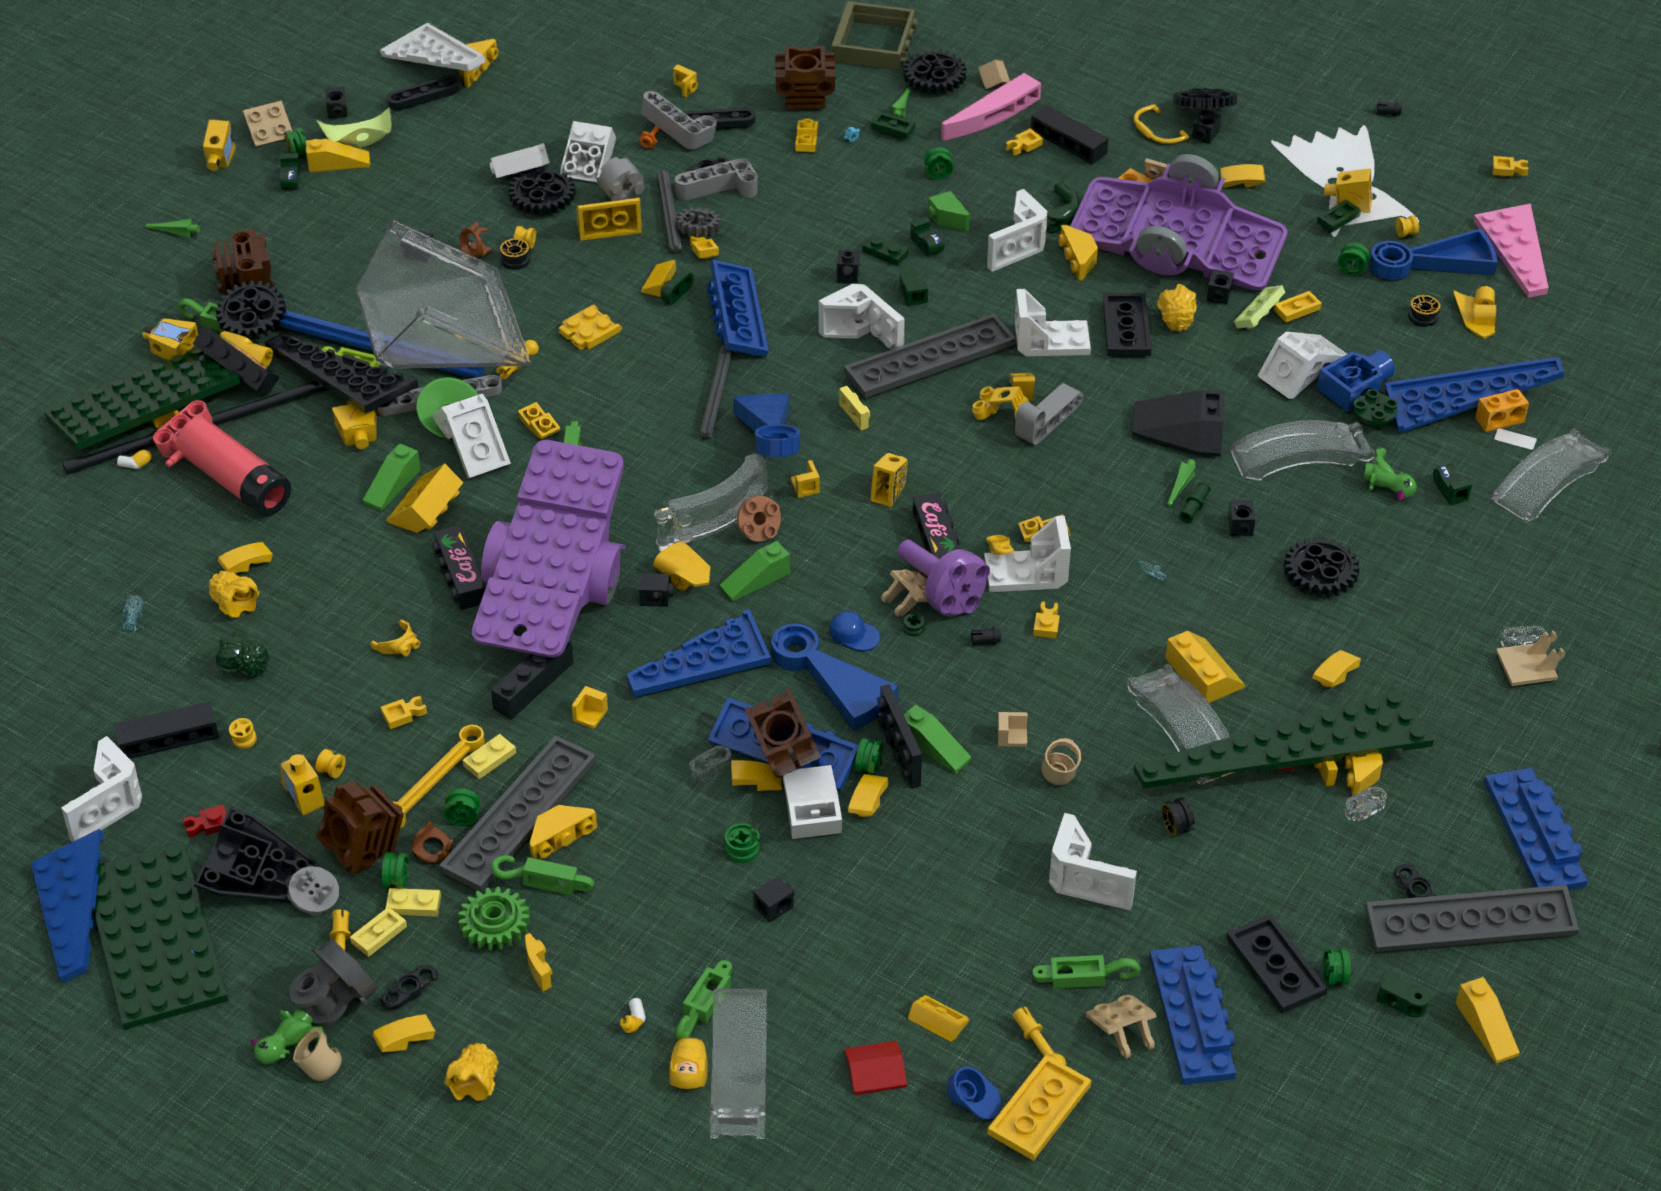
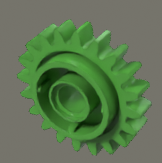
(494, 918)

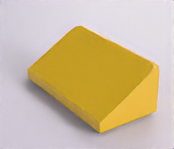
(659, 277)
(937, 1018)

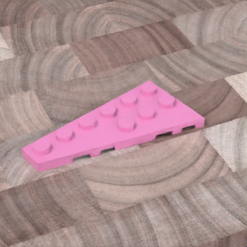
(1517, 245)

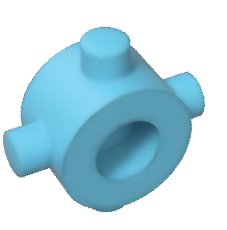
(851, 134)

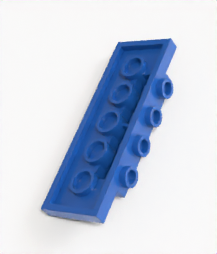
(736, 308)
(736, 733)
(1537, 829)
(1194, 1014)

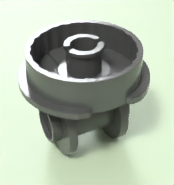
(327, 1001)

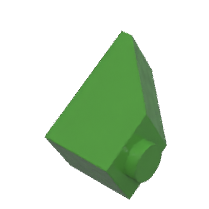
(948, 211)

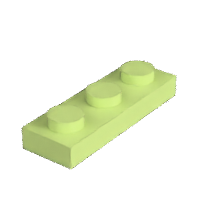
(1259, 307)

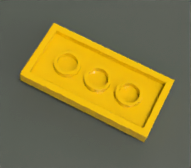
(1039, 1107)

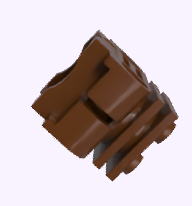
(805, 76)
(246, 263)
(778, 720)
(359, 825)

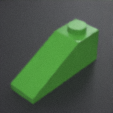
(393, 476)
(758, 571)
(936, 740)

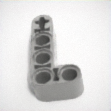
(676, 123)
(717, 178)
(1036, 422)

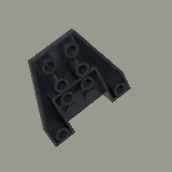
(1182, 421)
(250, 860)

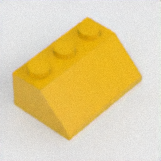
(609, 219)
(426, 500)
(1202, 666)

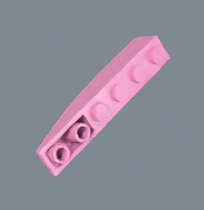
(993, 107)

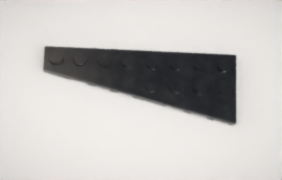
(344, 375)

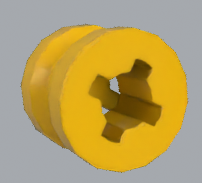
(1407, 226)
(527, 235)
(242, 727)
(330, 763)

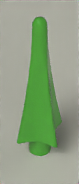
(900, 106)
(182, 227)
(1184, 476)

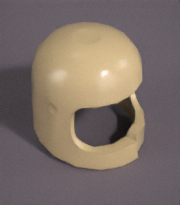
(1059, 767)
(320, 1063)

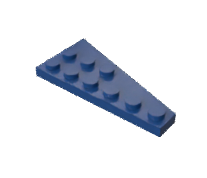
(707, 656)
(67, 896)

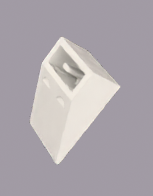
(587, 151)
(812, 802)

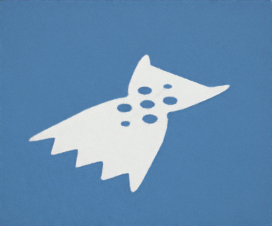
(1351, 152)

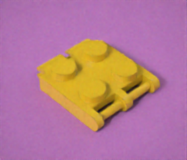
(589, 328)

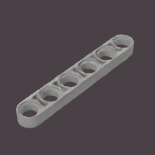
(479, 383)

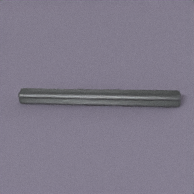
(669, 211)
(715, 393)

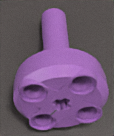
(952, 581)

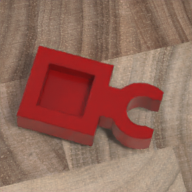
(209, 820)

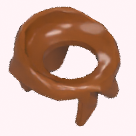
(474, 249)
(427, 832)

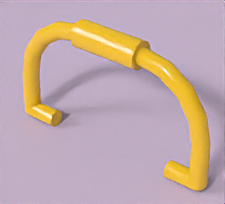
(1149, 134)

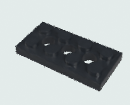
(1116, 330)
(899, 736)
(1272, 977)

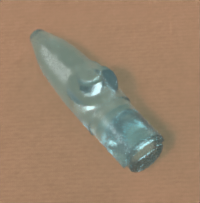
(1153, 570)

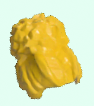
(1177, 307)
(233, 593)
(472, 1073)

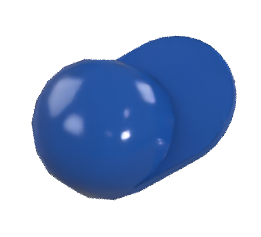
(851, 631)
(973, 1091)

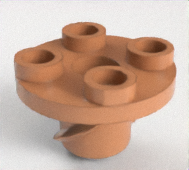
(759, 518)

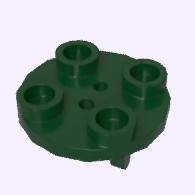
(1375, 408)

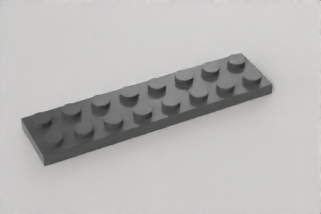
(929, 355)
(514, 814)
(1471, 918)

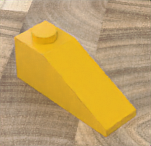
(332, 155)
(1487, 1019)

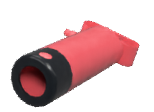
(223, 459)

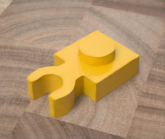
(1026, 140)
(1507, 166)
(704, 248)
(1047, 622)
(401, 713)

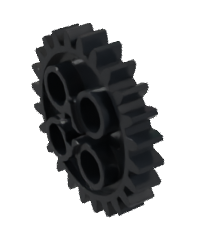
(934, 72)
(1205, 99)
(542, 191)
(246, 305)
(1321, 567)

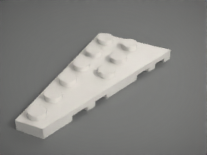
(435, 48)

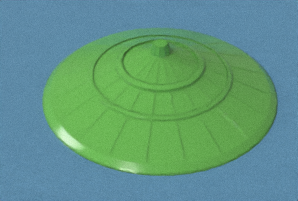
(440, 394)

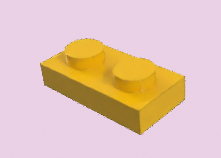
(1297, 306)

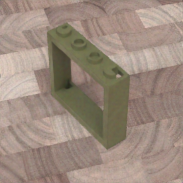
(875, 15)

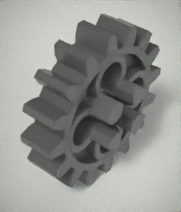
(698, 222)

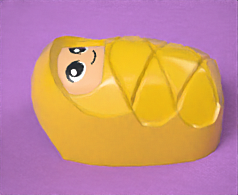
(688, 1064)

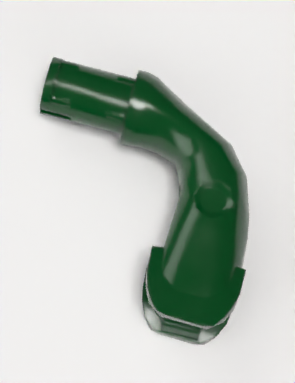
(1064, 214)

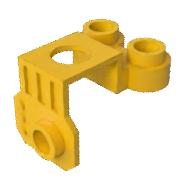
(992, 399)

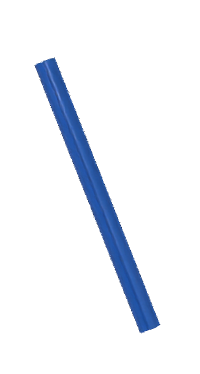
(351, 337)

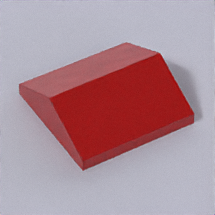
(876, 1067)

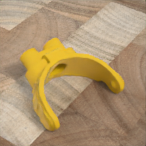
(399, 646)

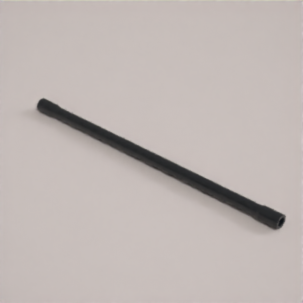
(83, 462)

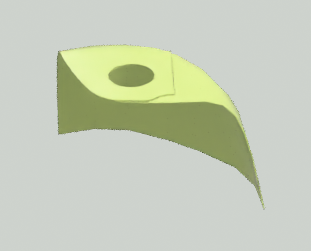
(360, 133)

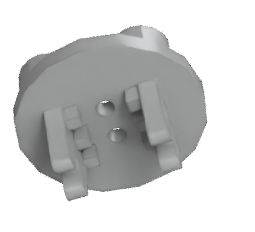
(304, 882)

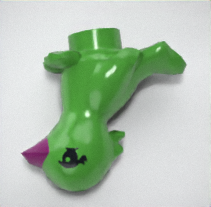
(1382, 475)
(289, 1033)

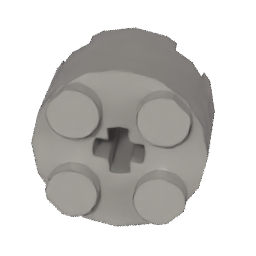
(620, 179)

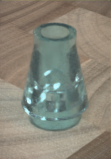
(133, 609)

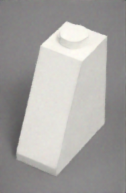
(519, 160)

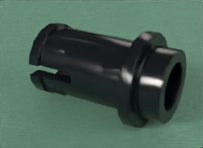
(1389, 108)
(986, 636)

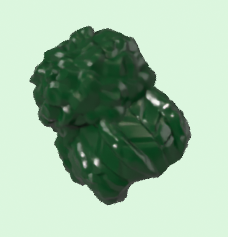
(241, 655)

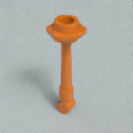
(648, 139)

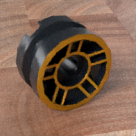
(515, 254)
(1424, 310)
(1177, 816)

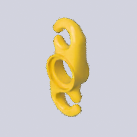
(999, 545)

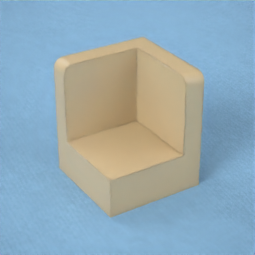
(994, 74)
(1012, 729)

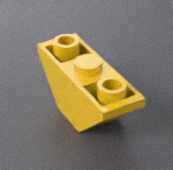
(490, 52)
(1079, 250)
(1363, 771)
(560, 828)

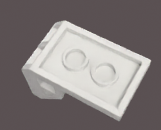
(1022, 238)
(857, 312)
(1044, 336)
(1297, 361)
(474, 434)
(1037, 569)
(111, 800)
(1085, 877)

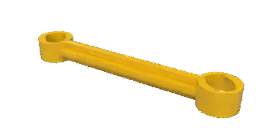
(442, 767)

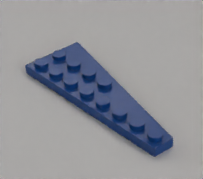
(1447, 394)

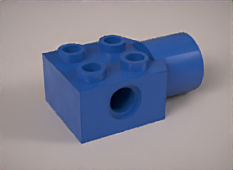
(1353, 376)

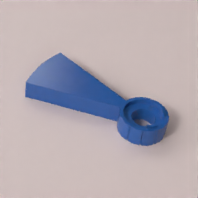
(1462, 253)
(768, 417)
(848, 687)

